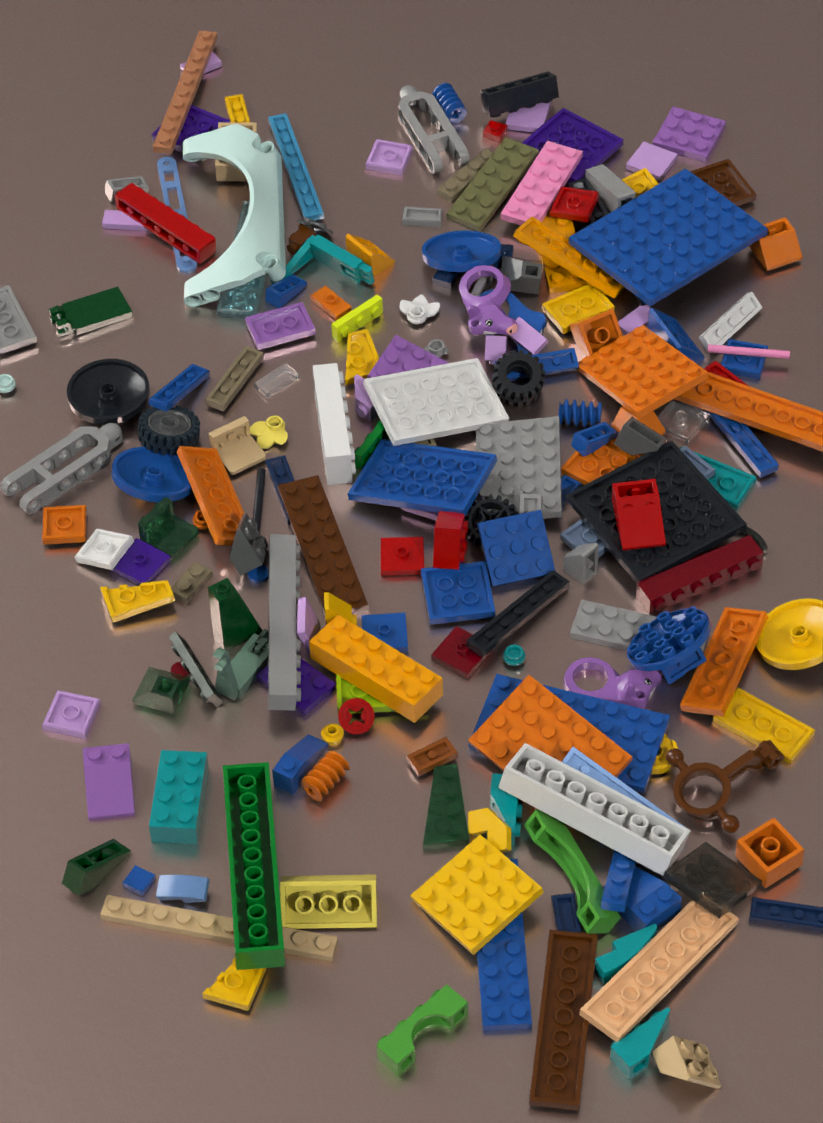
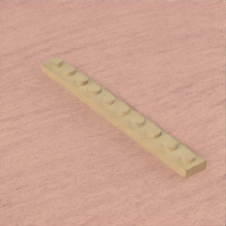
(209, 926)

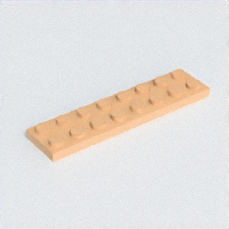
(656, 970)

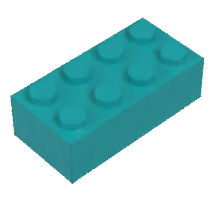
(179, 797)

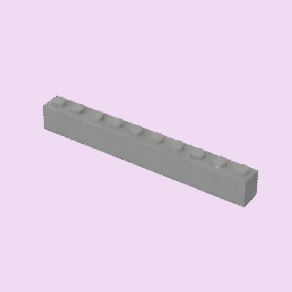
(282, 623)

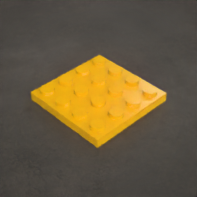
(477, 894)

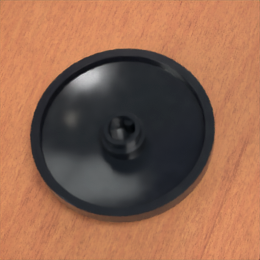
(108, 391)

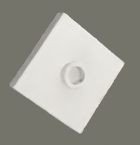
(104, 549)

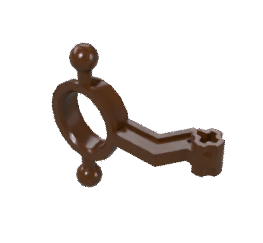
(753, 760)

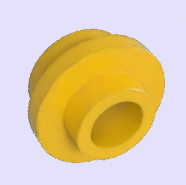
(332, 739)

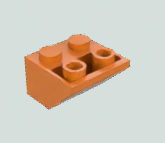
(778, 246)

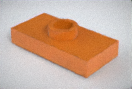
(330, 303)

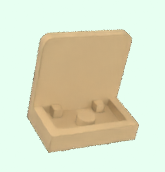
(236, 446)

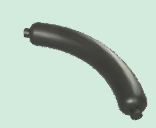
(757, 538)

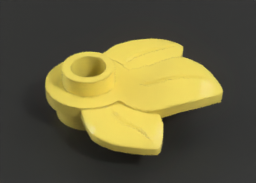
(269, 432)

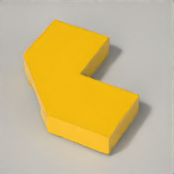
(487, 821)

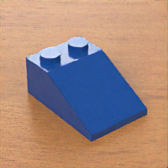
(650, 902)

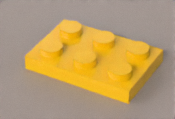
(576, 306)

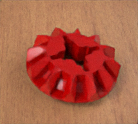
(345, 716)

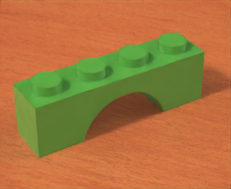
(442, 1010)

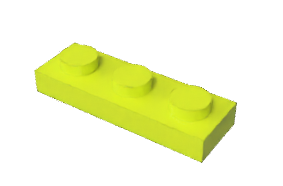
(357, 318)

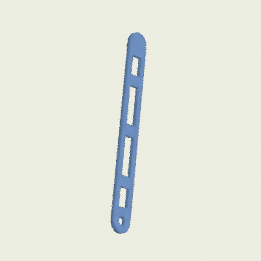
(183, 263)

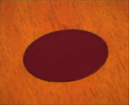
(179, 669)

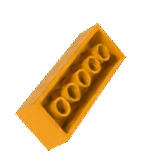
(376, 668)

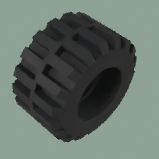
(521, 363)

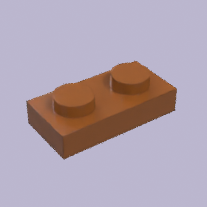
(432, 755)

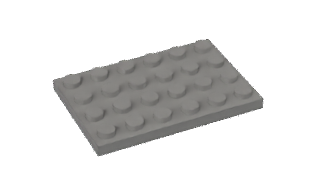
(525, 464)

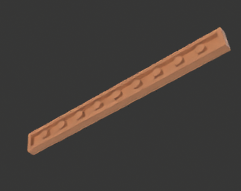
(185, 92)

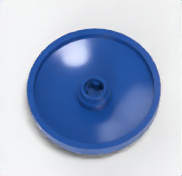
(461, 250)
(150, 475)

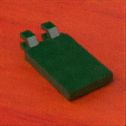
(90, 312)

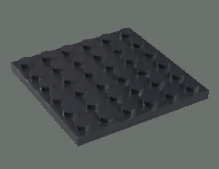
(691, 511)

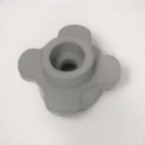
(437, 348)

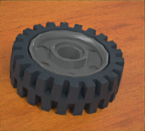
(168, 429)

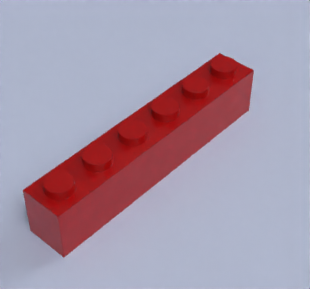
(166, 223)

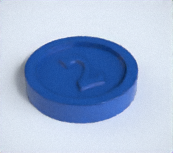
(258, 574)

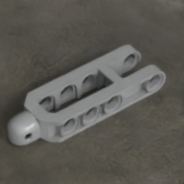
(430, 145)
(50, 485)

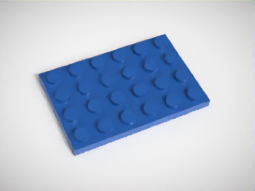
(422, 477)

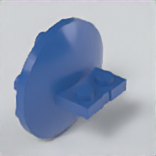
(671, 643)

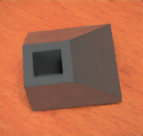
(523, 273)
(248, 546)

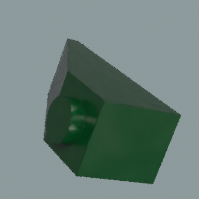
(91, 867)

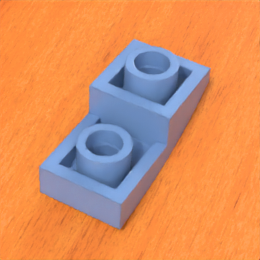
(183, 887)

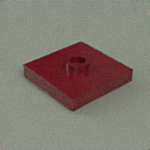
(456, 655)

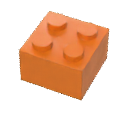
(769, 852)

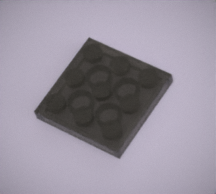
(712, 879)

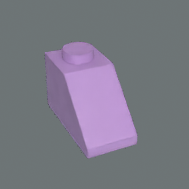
(495, 347)
(362, 400)

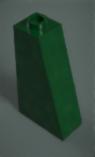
(230, 616)

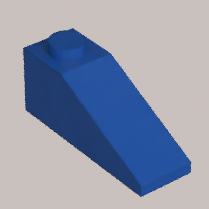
(297, 763)

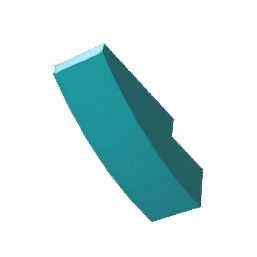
(622, 952)

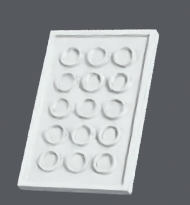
(435, 401)

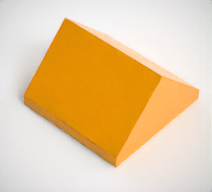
(368, 252)

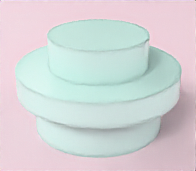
(7, 383)

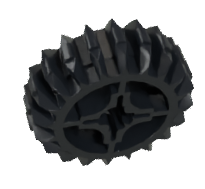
(481, 509)

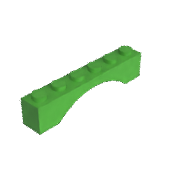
(559, 843)

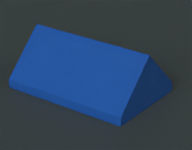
(673, 333)

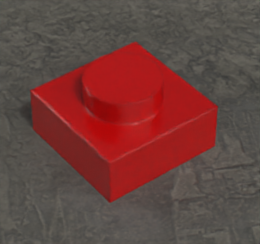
(495, 131)

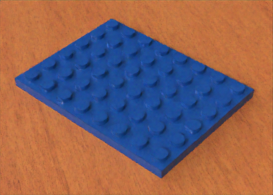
(667, 236)

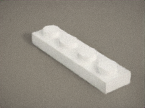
(731, 321)

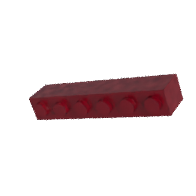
(699, 574)

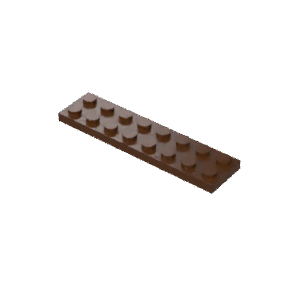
(321, 542)
(561, 1029)

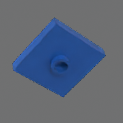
(388, 628)

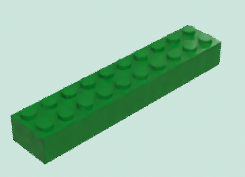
(253, 867)

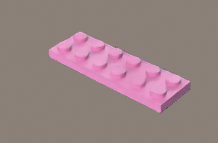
(542, 183)

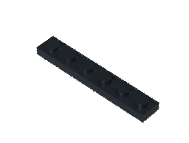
(517, 613)

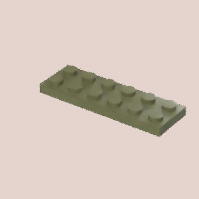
(492, 184)

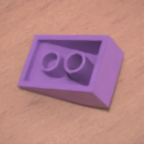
(109, 781)

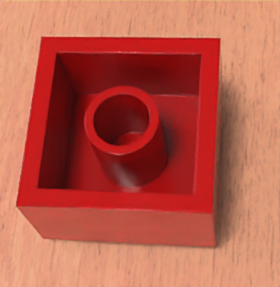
(450, 540)

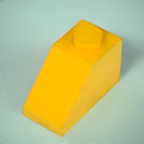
(336, 606)

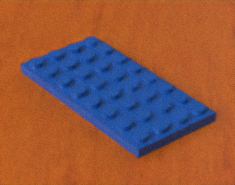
(630, 727)

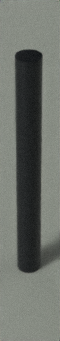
(258, 500)

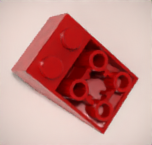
(638, 514)

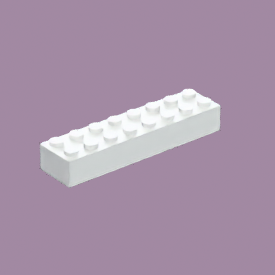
(594, 809)

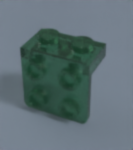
(165, 530)

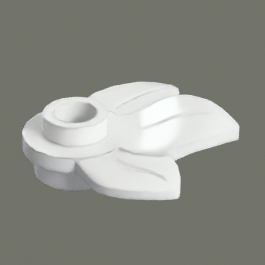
(419, 309)

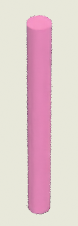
(748, 351)

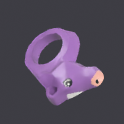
(485, 311)
(629, 688)

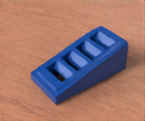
(284, 291)
(592, 438)

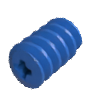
(450, 103)
(580, 413)

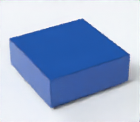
(138, 880)

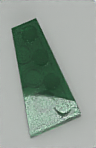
(446, 812)

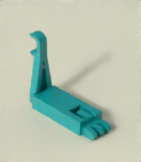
(331, 256)

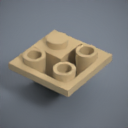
(686, 1061)

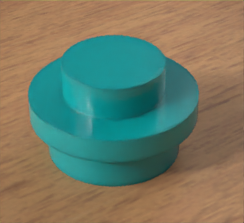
(514, 655)

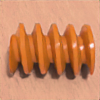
(325, 775)

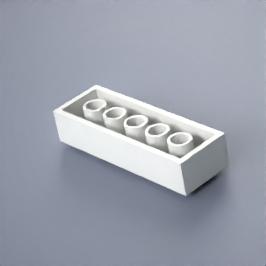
(334, 424)

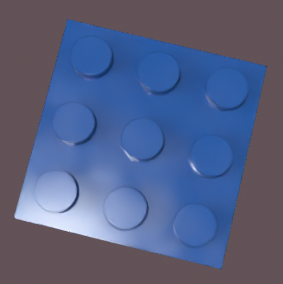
(516, 548)
(458, 594)

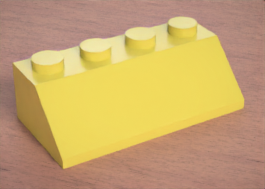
(329, 901)

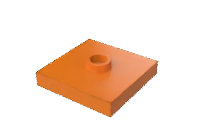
(64, 524)

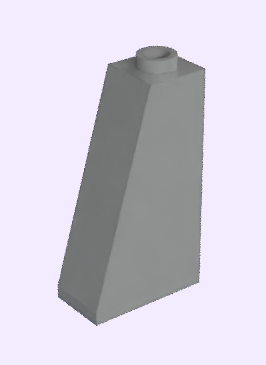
(611, 188)

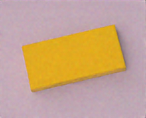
(759, 721)

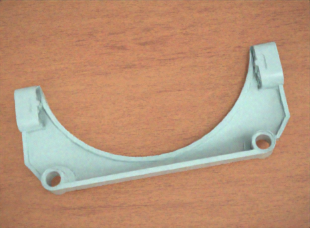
(261, 240)

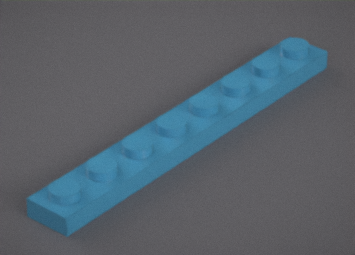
(295, 167)

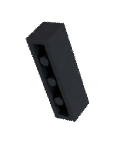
(519, 94)

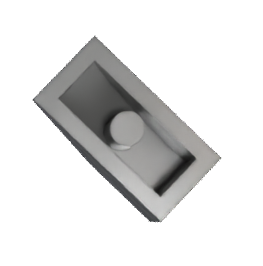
(582, 562)

